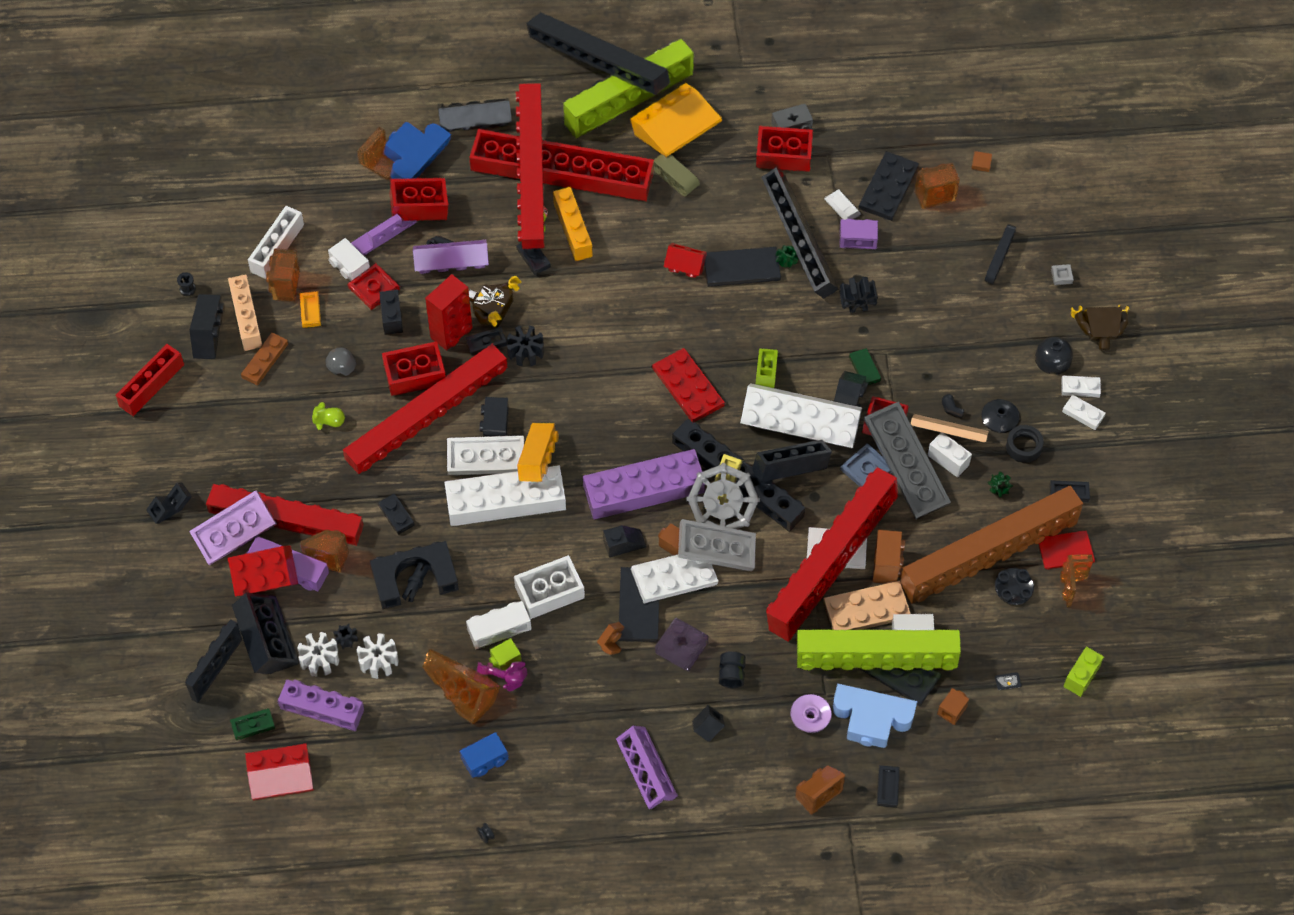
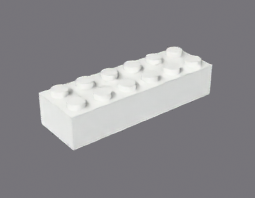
(801, 415)
(503, 497)

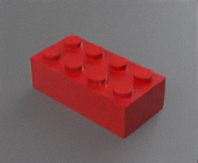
(449, 312)

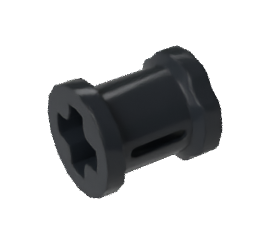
(188, 282)

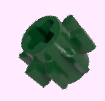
(786, 256)
(1003, 483)

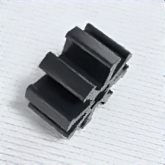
(858, 294)
(525, 346)

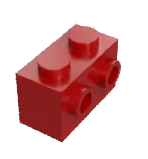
(685, 260)

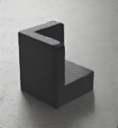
(708, 723)

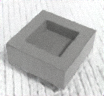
(1062, 274)

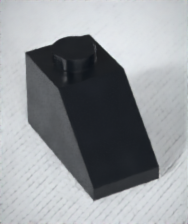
(623, 540)

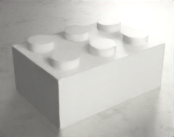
(549, 587)

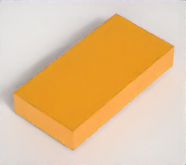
(310, 309)

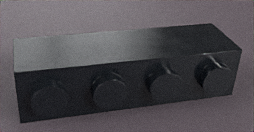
(791, 460)

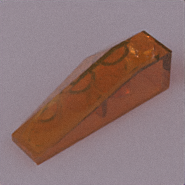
(466, 688)

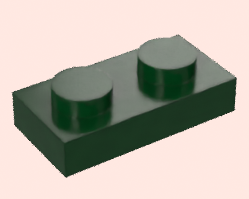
(252, 724)

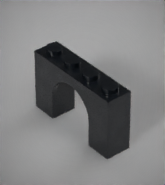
(387, 569)

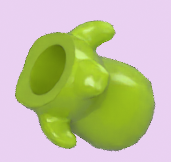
(329, 416)

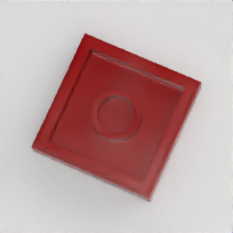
(370, 283)

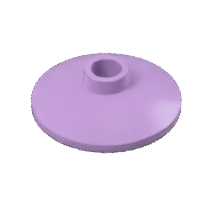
(810, 705)

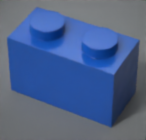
(484, 755)

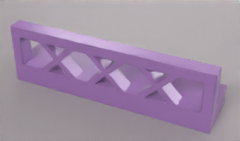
(651, 761)

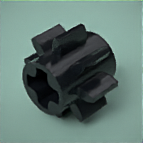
(345, 636)

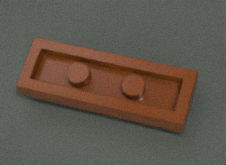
(264, 359)

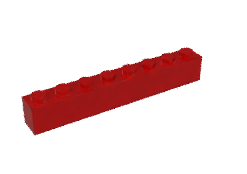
(292, 515)

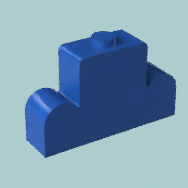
(414, 150)

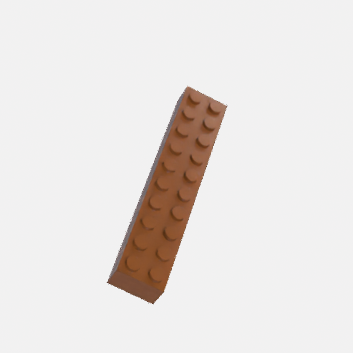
(990, 545)

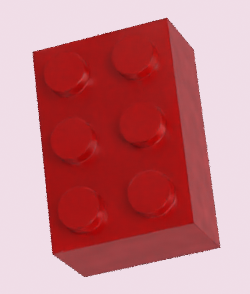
(784, 148)
(419, 199)
(413, 368)
(263, 570)

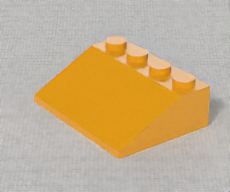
(675, 120)

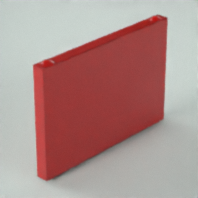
(1058, 547)

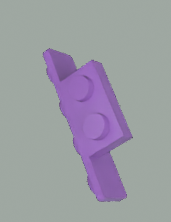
(381, 234)

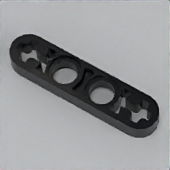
(1000, 254)

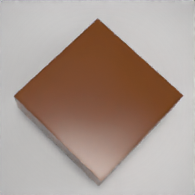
(981, 161)

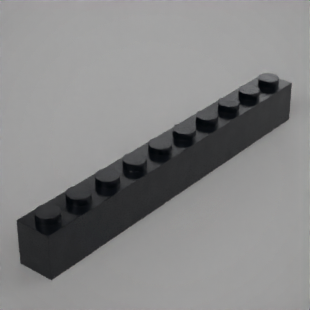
(598, 53)

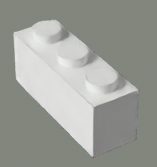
(498, 624)

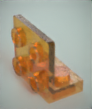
(372, 154)
(1074, 569)

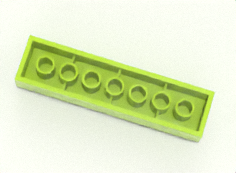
(617, 96)
(878, 649)

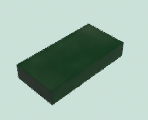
(865, 366)

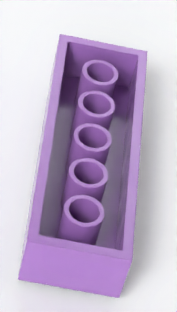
(642, 484)

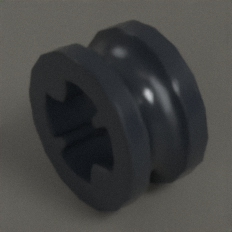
(485, 833)

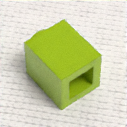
(504, 655)

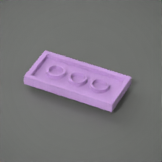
(233, 527)

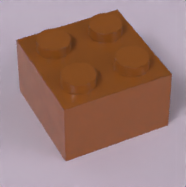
(888, 556)

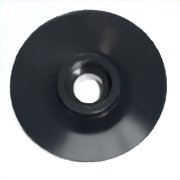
(1000, 422)

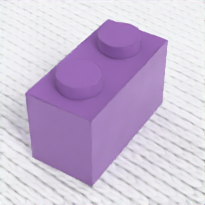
(858, 234)

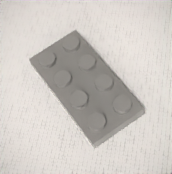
(717, 545)

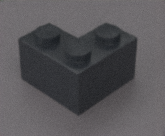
(850, 388)

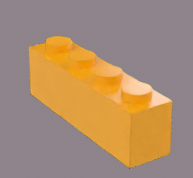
(572, 224)
(537, 452)

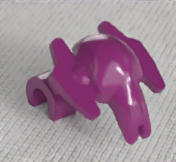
(513, 675)

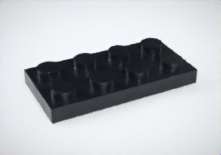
(888, 186)
(214, 660)

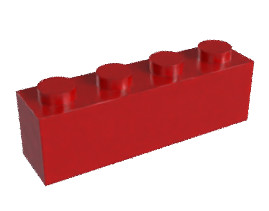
(149, 380)

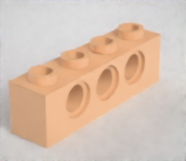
(245, 312)

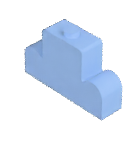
(872, 714)

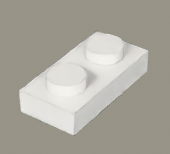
(1080, 386)
(1083, 412)

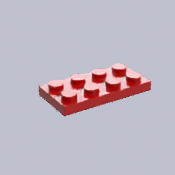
(688, 385)

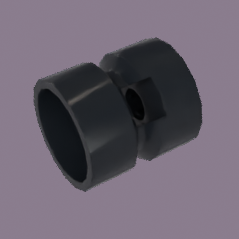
(731, 672)

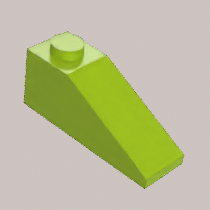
(766, 367)

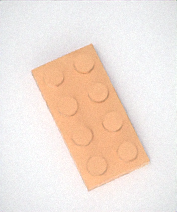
(866, 607)

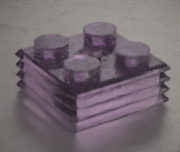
(687, 653)

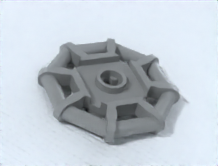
(719, 488)

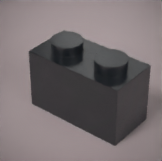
(391, 312)
(495, 417)

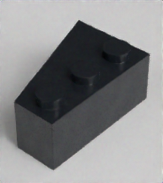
(206, 326)

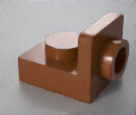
(609, 637)

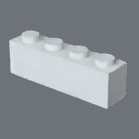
(278, 237)

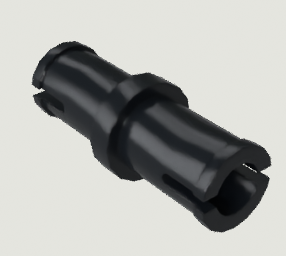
(415, 582)

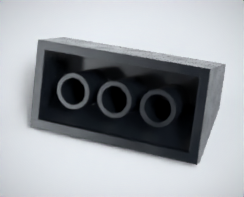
(264, 633)

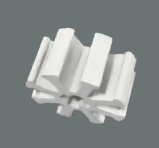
(368, 656)
(309, 657)

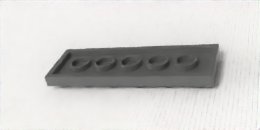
(907, 460)

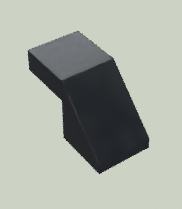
(166, 506)

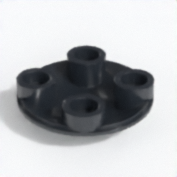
(1014, 586)

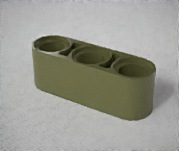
(675, 174)

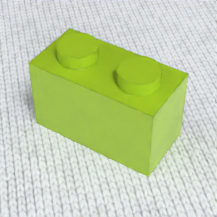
(1083, 671)

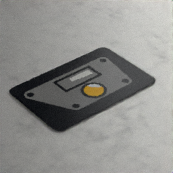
(1008, 681)

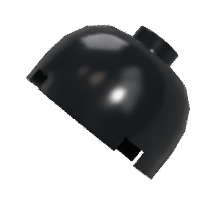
(1054, 355)

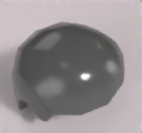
(340, 361)

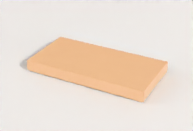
(949, 428)

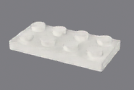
(483, 455)
(672, 577)

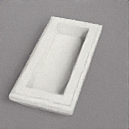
(842, 205)

